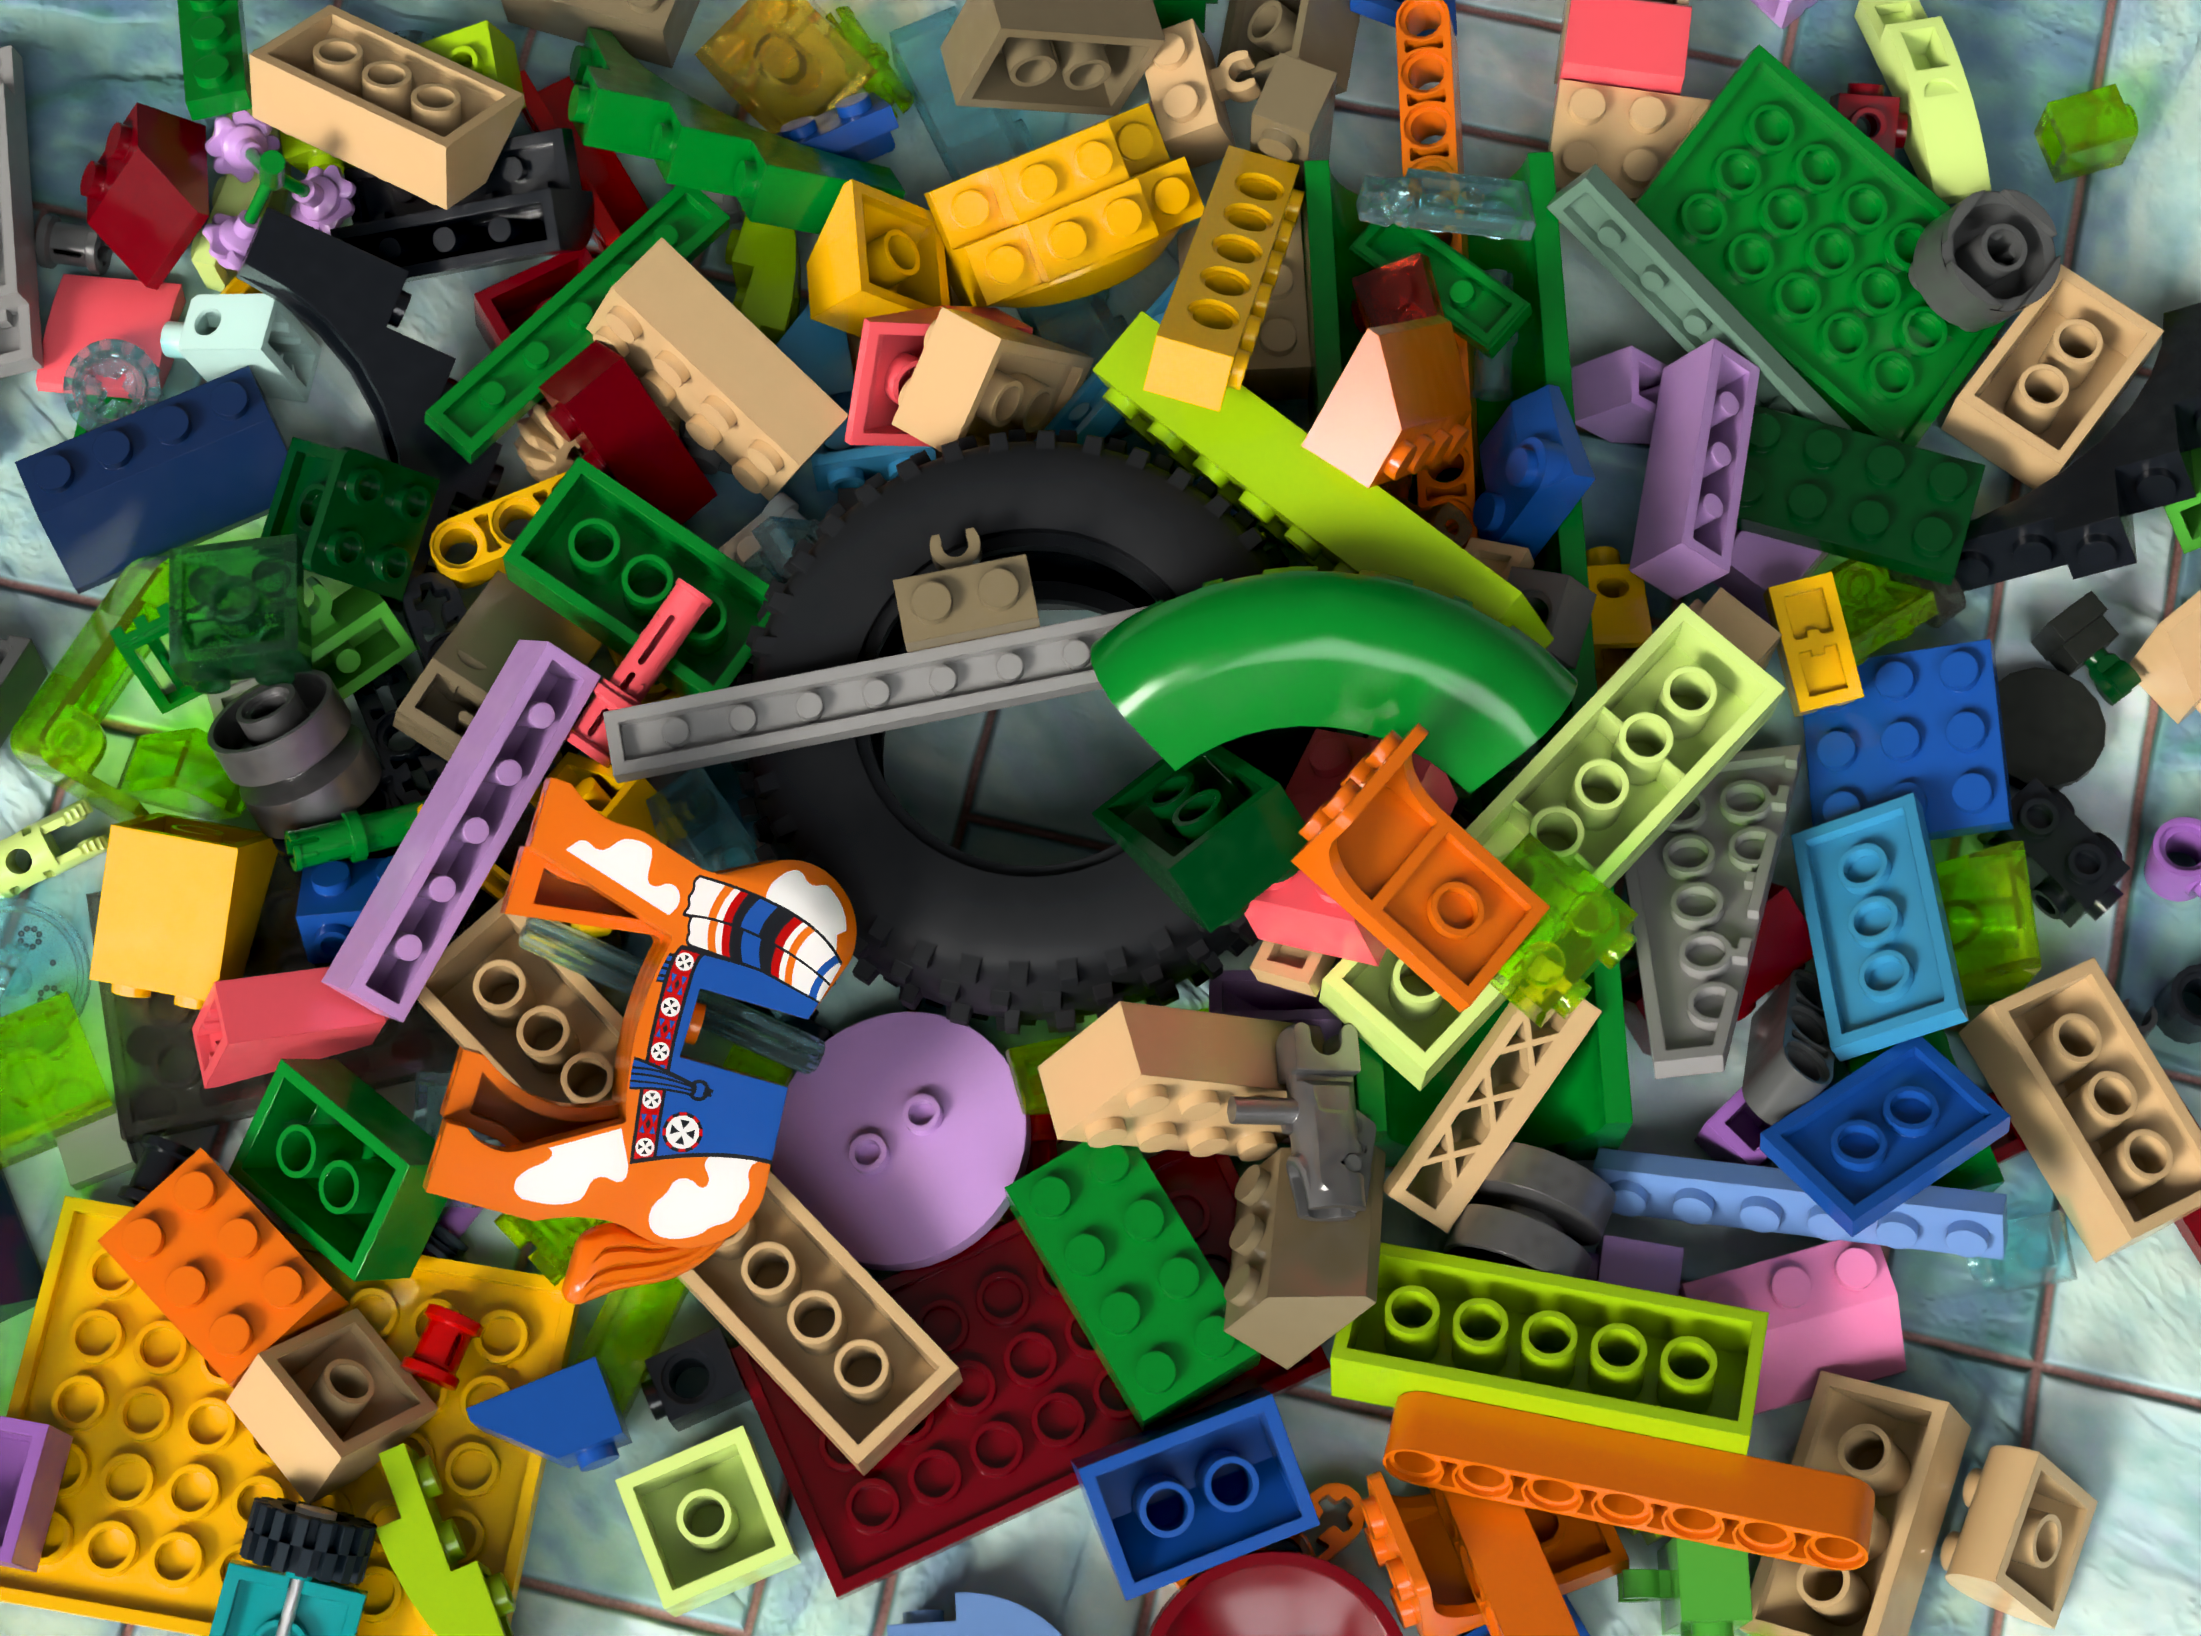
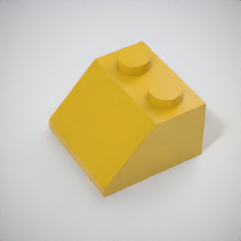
(875, 260)

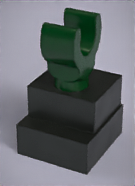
(2081, 639)

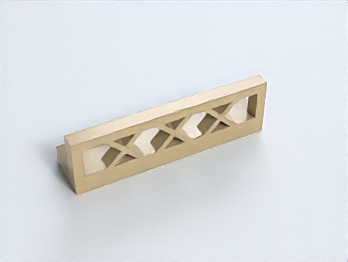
(1488, 1116)

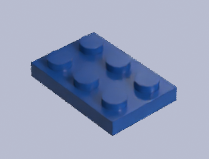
(1884, 1133)

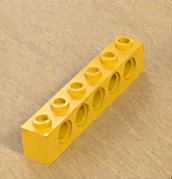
(1226, 280)

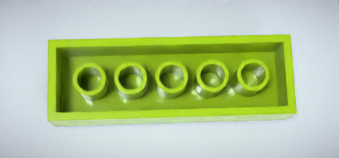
(1554, 1348)

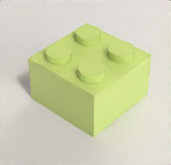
(707, 1521)

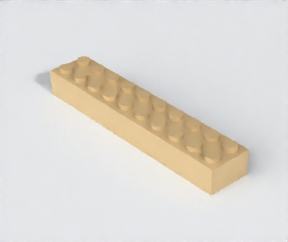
(773, 1284)

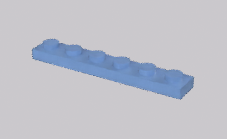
(1769, 1201)

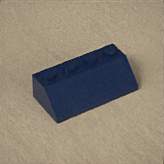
(158, 478)

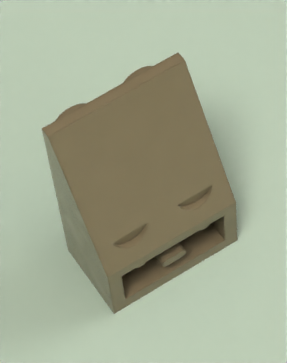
(473, 655)

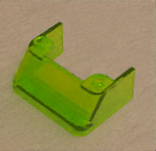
(61, 726)

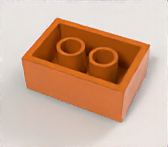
(220, 1267)

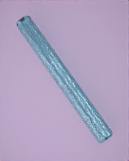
(722, 1015)

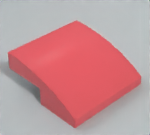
(103, 309)

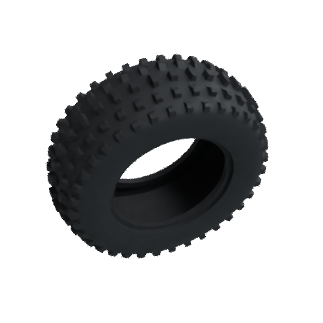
(929, 917)

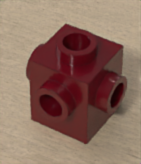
(1879, 112)

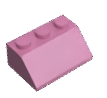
(1826, 1313)

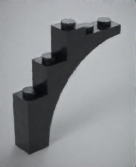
(349, 303)
(2089, 508)

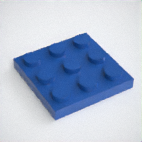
(1920, 729)

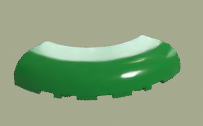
(1334, 655)

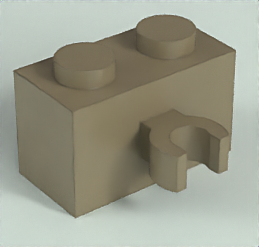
(965, 598)

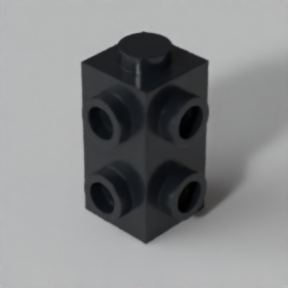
(2067, 862)

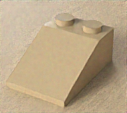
(985, 381)

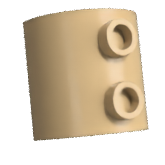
(2019, 1535)

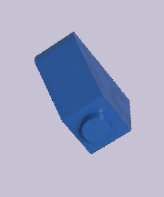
(560, 1417)

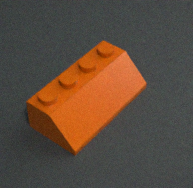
(1395, 404)

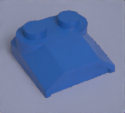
(1531, 471)

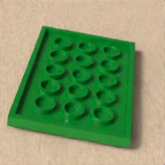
(1815, 247)

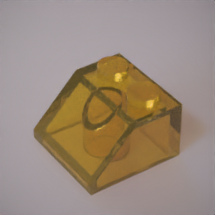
(784, 61)

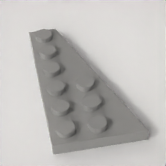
(1703, 906)

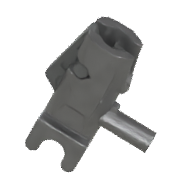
(1327, 1133)

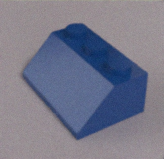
(1195, 1492)

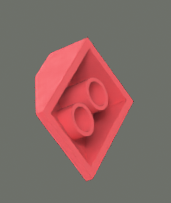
(886, 361)

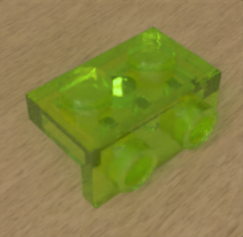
(1878, 608)

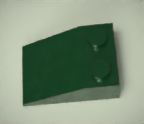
(1207, 833)

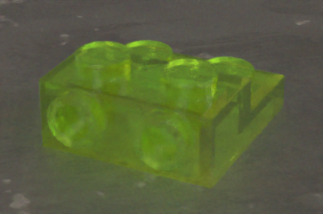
(1569, 942)
(46, 1079)

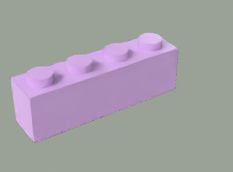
(1695, 470)

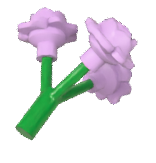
(247, 147)

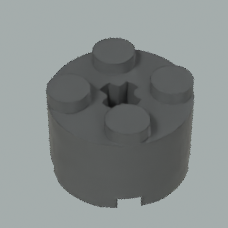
(1986, 259)

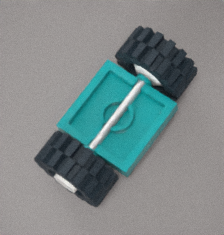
(299, 1546)

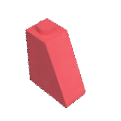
(275, 1017)

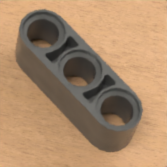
(1788, 1049)

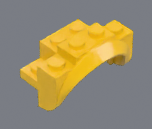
(1071, 214)

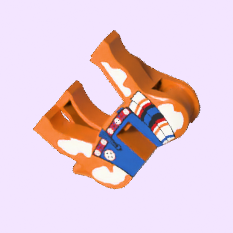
(682, 1140)

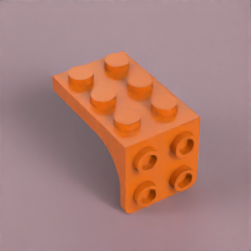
(1417, 875)
(1427, 1574)

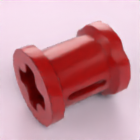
(442, 1346)

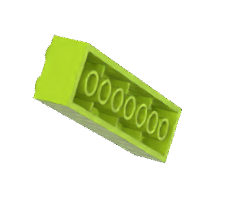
(1296, 495)

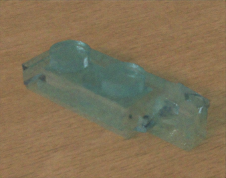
(1449, 204)

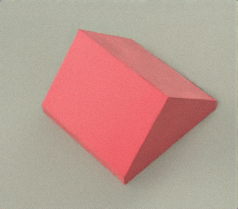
(1626, 44)

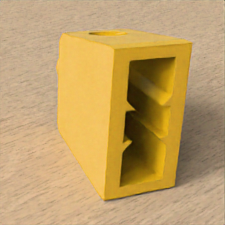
(1619, 611)

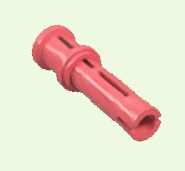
(640, 668)

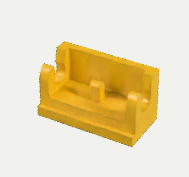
(1813, 644)

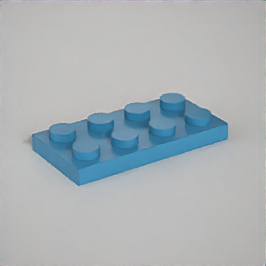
(1878, 928)

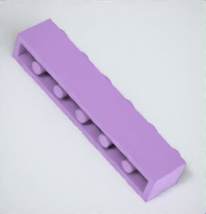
(461, 829)

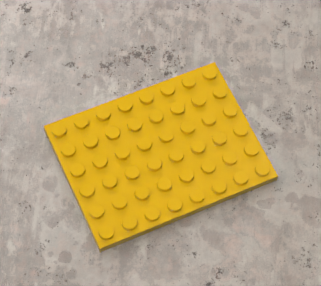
(171, 1473)

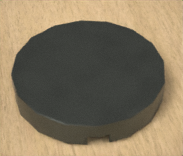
(2049, 727)

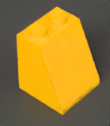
(179, 905)

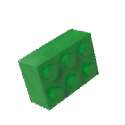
(341, 1169)

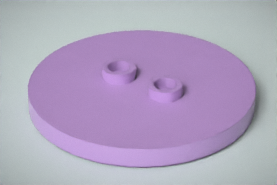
(904, 1139)

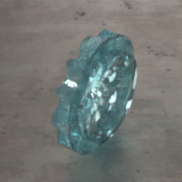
(110, 359)

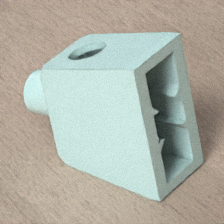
(245, 330)

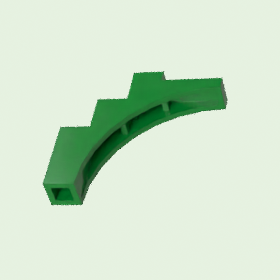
(637, 113)

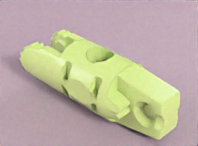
(44, 851)

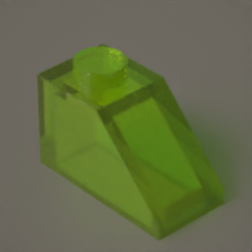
(180, 775)

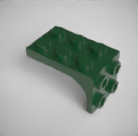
(352, 514)

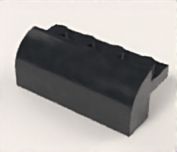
(520, 214)

